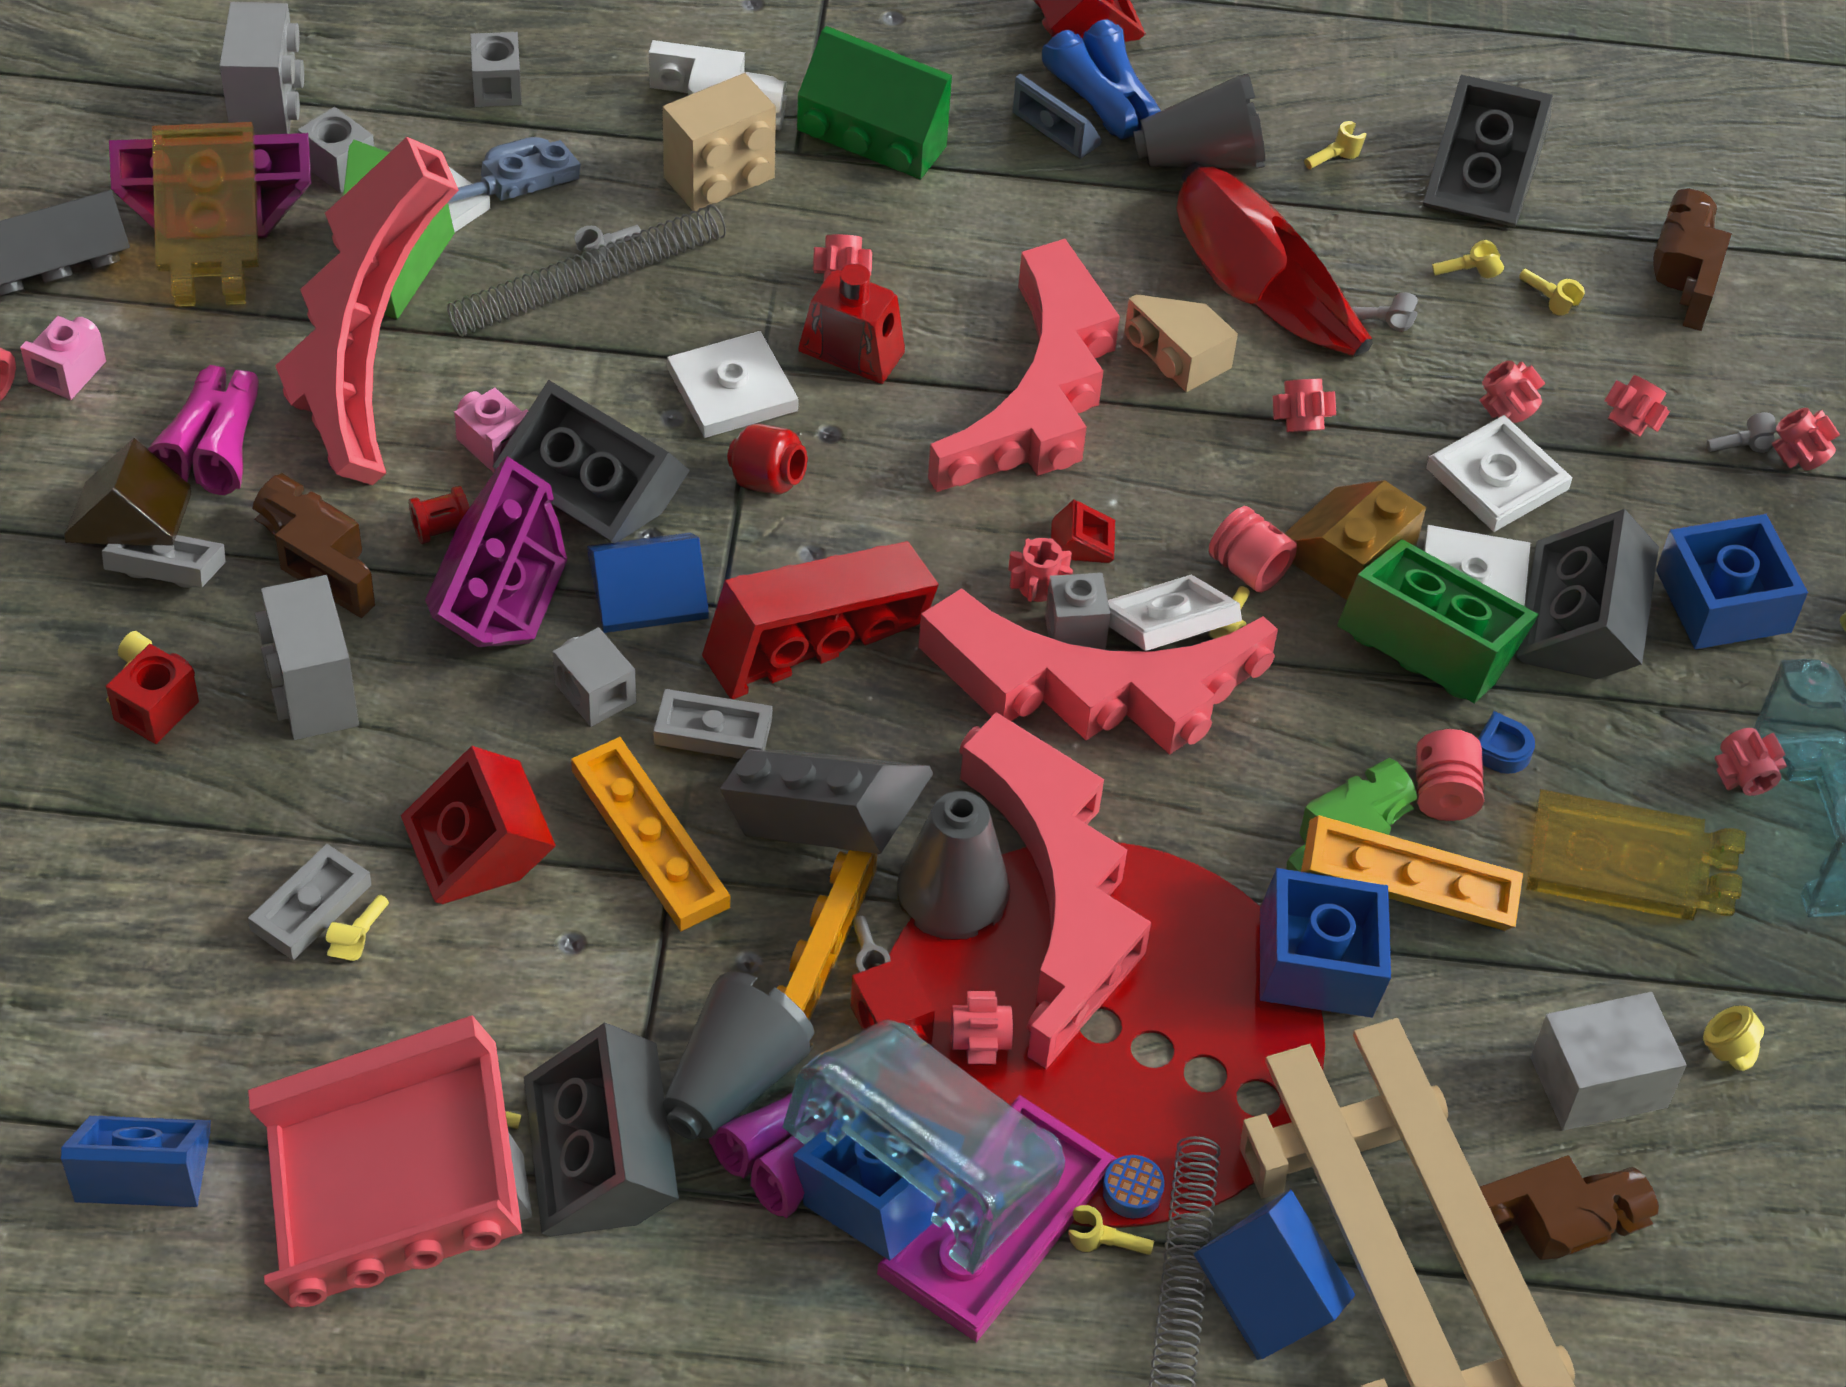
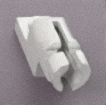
(696, 68)

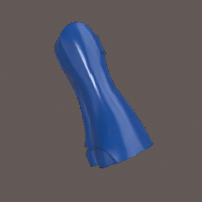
(1101, 75)

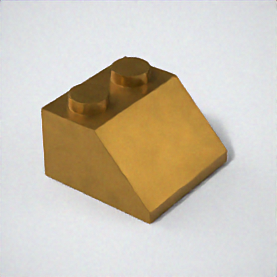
(1352, 531)

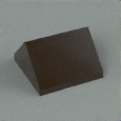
(130, 502)

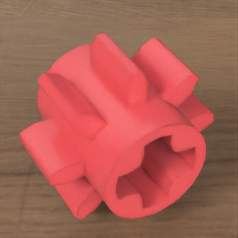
(839, 252)
(1512, 391)
(1304, 405)
(1637, 405)
(1805, 439)
(1035, 565)
(1750, 761)
(981, 1027)

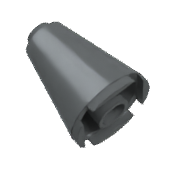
(1210, 128)
(955, 870)
(734, 1054)

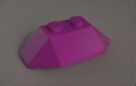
(280, 165)
(501, 562)

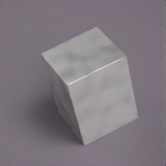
(1607, 1060)

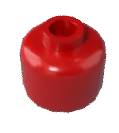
(767, 459)

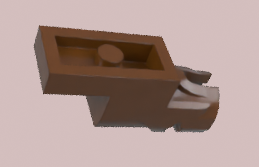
(1691, 253)
(316, 541)
(1568, 1212)

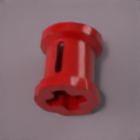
(422, 512)

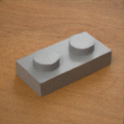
(186, 563)
(711, 724)
(309, 901)

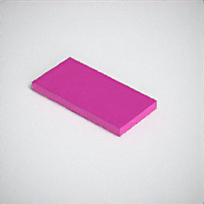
(976, 1299)

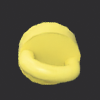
(1735, 1036)

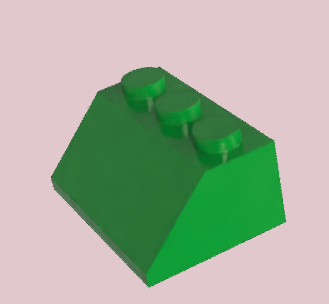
(875, 103)
(1435, 620)

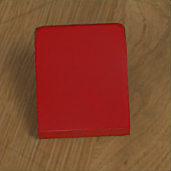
(1084, 533)

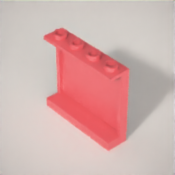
(387, 1162)

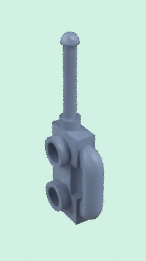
(522, 169)

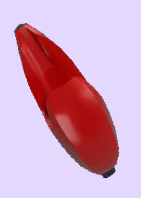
(1264, 260)

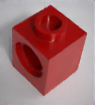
(153, 693)
(892, 994)

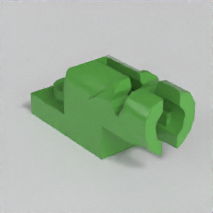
(1362, 803)

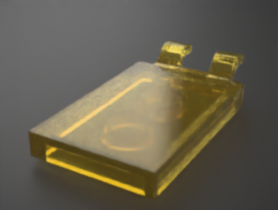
(205, 206)
(1632, 857)

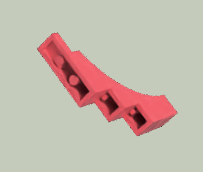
(1092, 934)

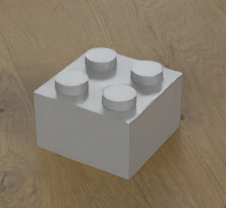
(261, 67)
(307, 657)

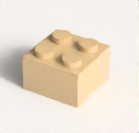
(719, 141)

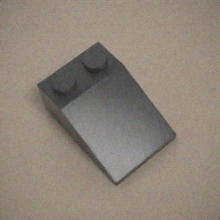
(1489, 150)

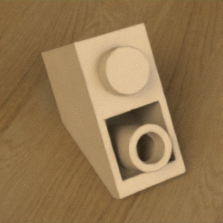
(1181, 338)

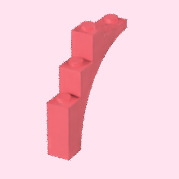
(347, 300)
(1041, 415)
(1091, 688)

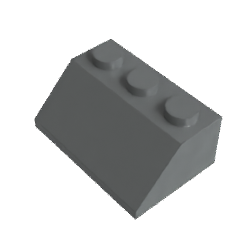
(59, 237)
(594, 464)
(1591, 597)
(822, 797)
(600, 1134)

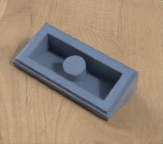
(1054, 118)

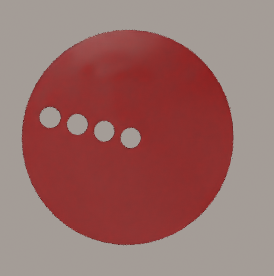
(1190, 986)

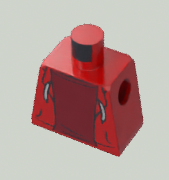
(854, 325)

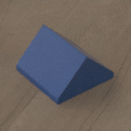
(649, 582)
(137, 1160)
(1275, 1276)

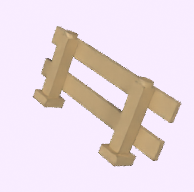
(1417, 1114)

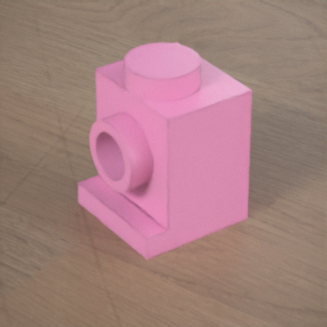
(71, 348)
(485, 422)

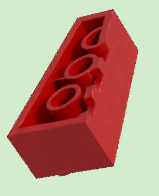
(813, 611)

